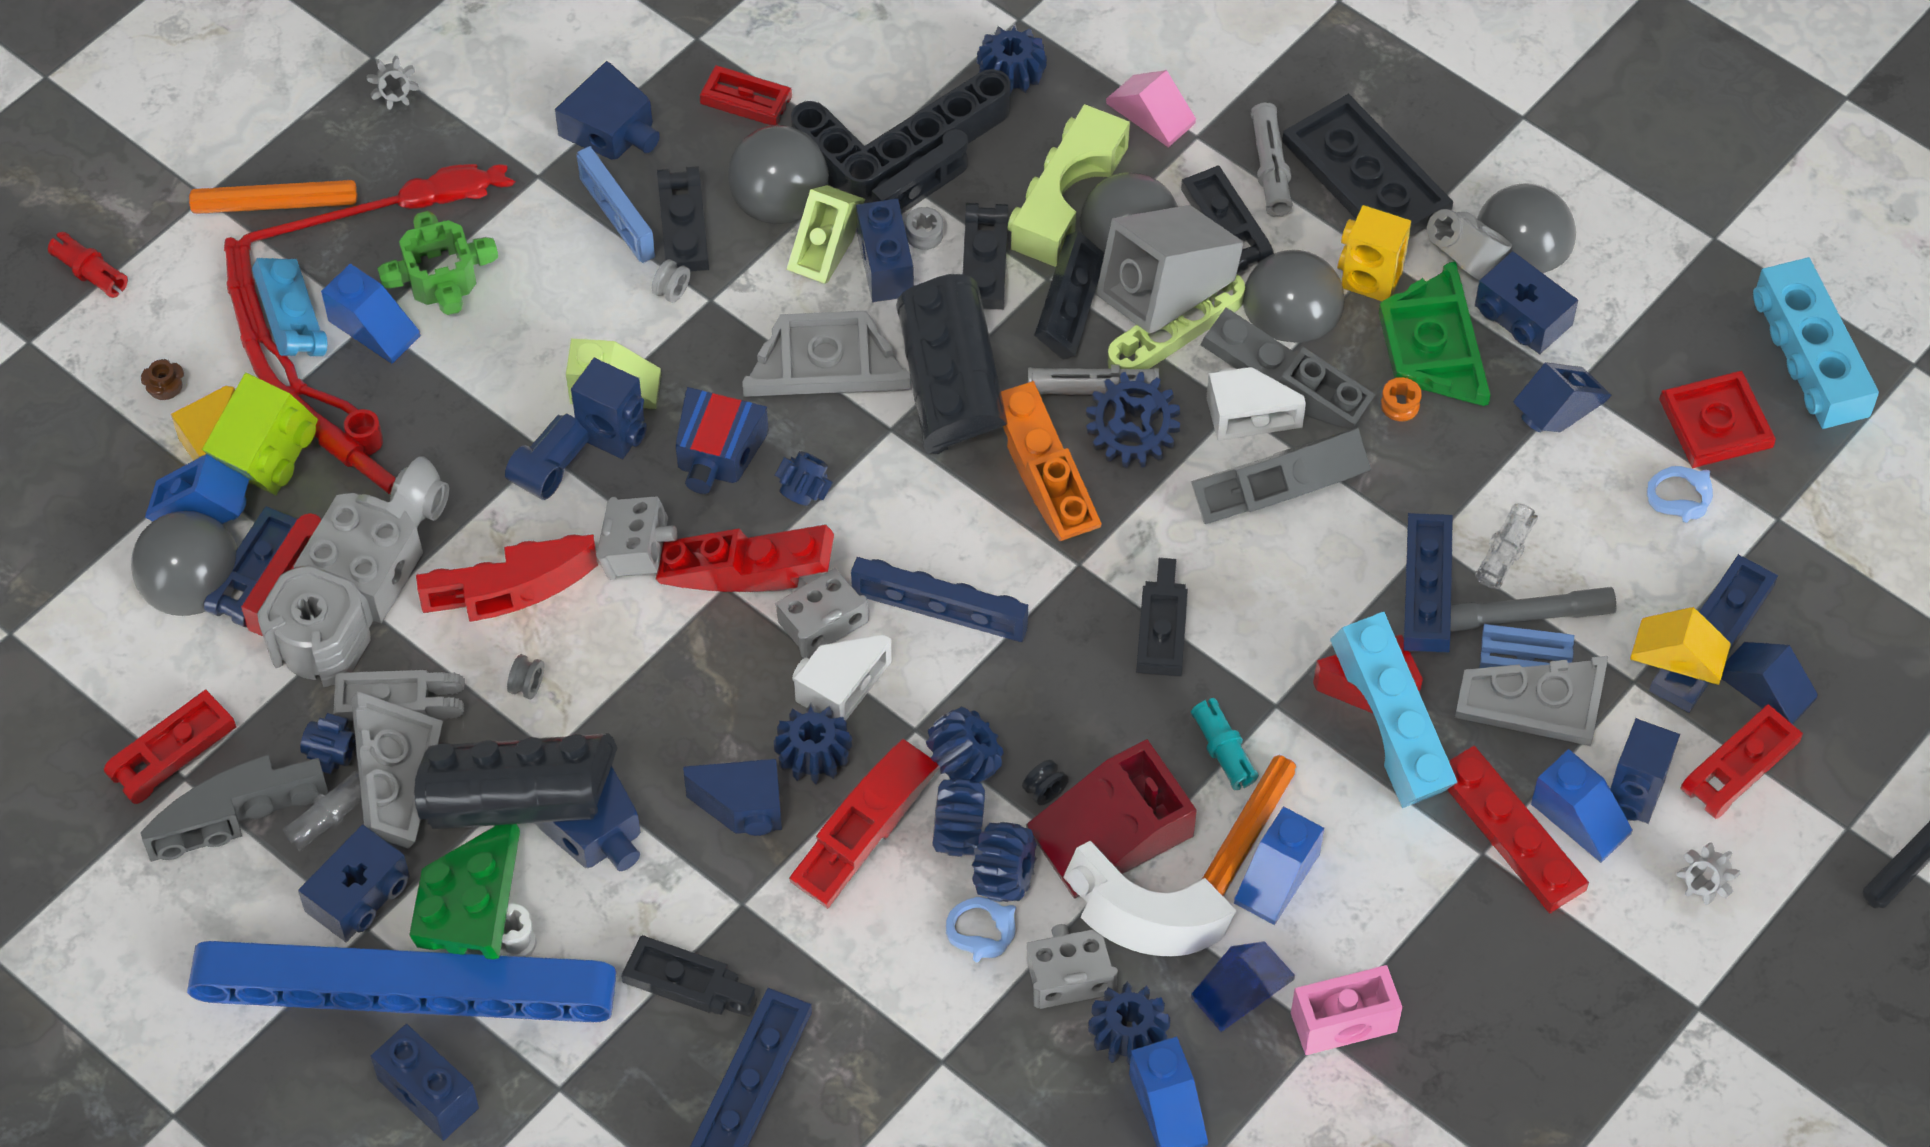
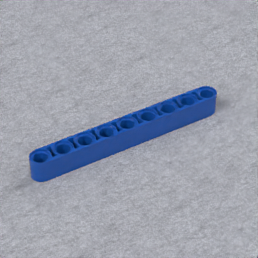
(402, 981)

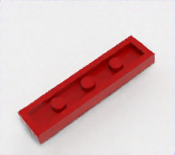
(1515, 831)

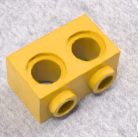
(1374, 253)

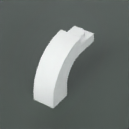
(1142, 918)

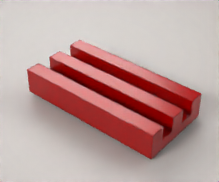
(742, 100)

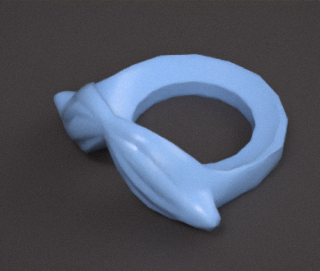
(1682, 508)
(978, 945)

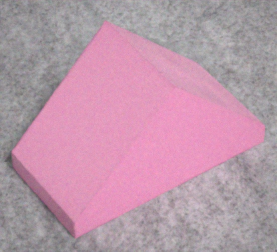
(1154, 105)

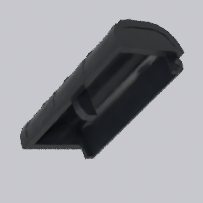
(950, 361)
(513, 781)

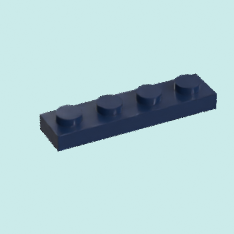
(1428, 583)
(940, 599)
(1730, 612)
(754, 1072)

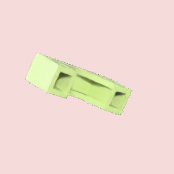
(1089, 148)

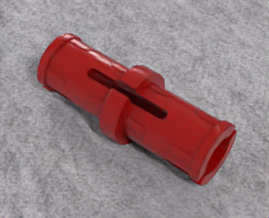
(87, 264)

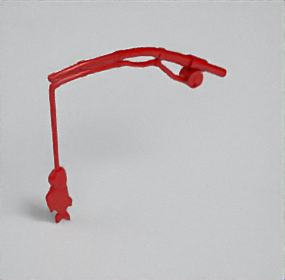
(361, 426)

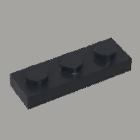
(1070, 295)

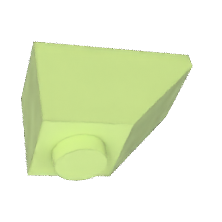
(824, 233)
(611, 352)

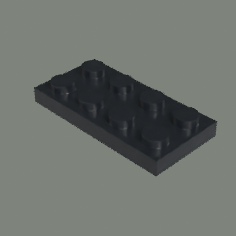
(1364, 164)

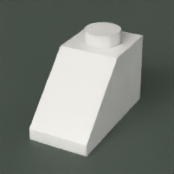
(1251, 404)
(841, 674)

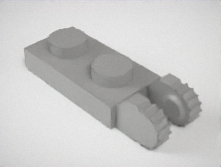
(402, 688)

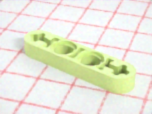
(1181, 330)

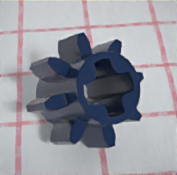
(803, 478)
(329, 741)

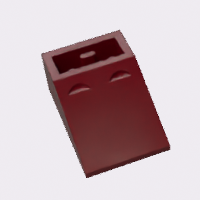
(1123, 807)

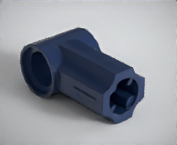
(542, 465)

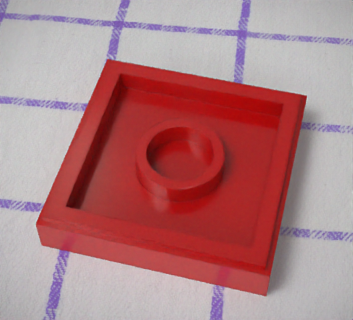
(1717, 419)

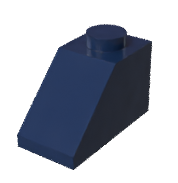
(1559, 397)
(737, 794)

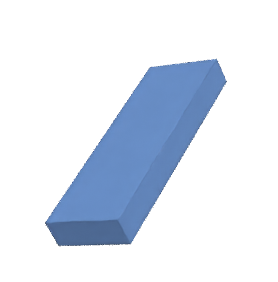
(615, 205)

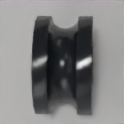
(1045, 782)

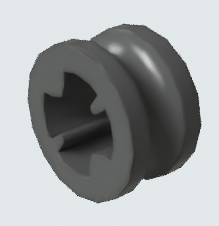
(525, 676)

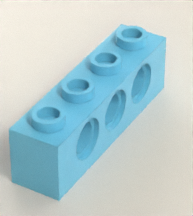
(1815, 343)

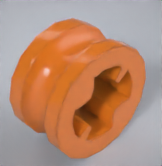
(1412, 395)

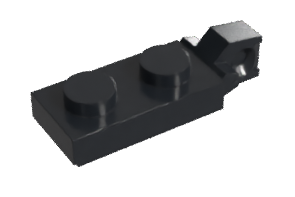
(1162, 623)
(687, 978)

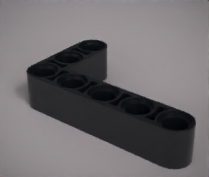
(858, 168)

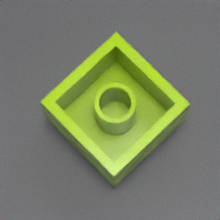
(261, 433)

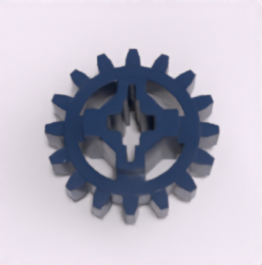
(1146, 407)

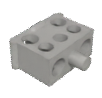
(633, 536)
(821, 611)
(1069, 967)

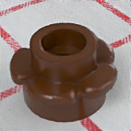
(165, 387)

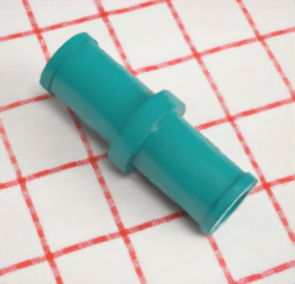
(1224, 744)

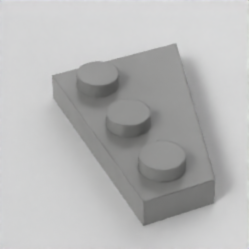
(1538, 700)
(388, 755)

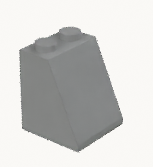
(1165, 264)

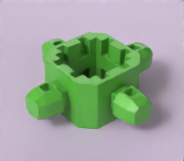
(446, 285)

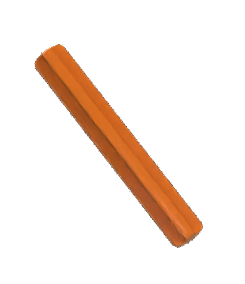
(273, 196)
(1250, 823)

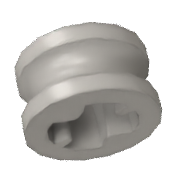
(927, 218)
(671, 280)

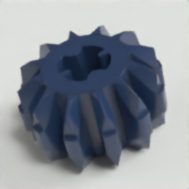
(1014, 54)
(812, 743)
(964, 746)
(958, 817)
(1004, 861)
(1127, 1008)

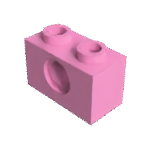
(1346, 1010)

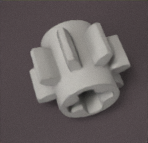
(396, 71)
(1694, 873)

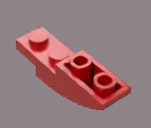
(743, 564)
(527, 577)
(863, 821)

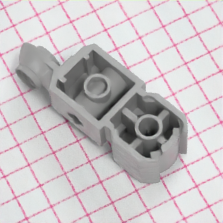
(349, 575)

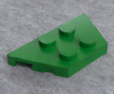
(1434, 338)
(467, 895)

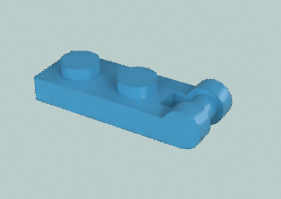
(288, 307)

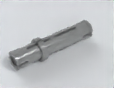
(1273, 171)
(1082, 381)

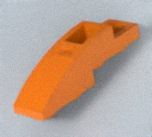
(1046, 465)

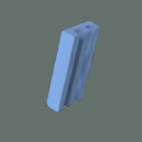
(1525, 645)

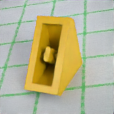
(199, 418)
(1682, 644)

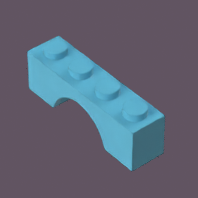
(1411, 745)

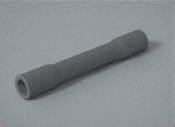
(1575, 604)

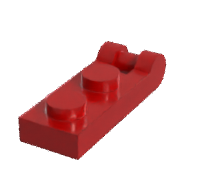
(281, 562)
(169, 746)
(1742, 760)

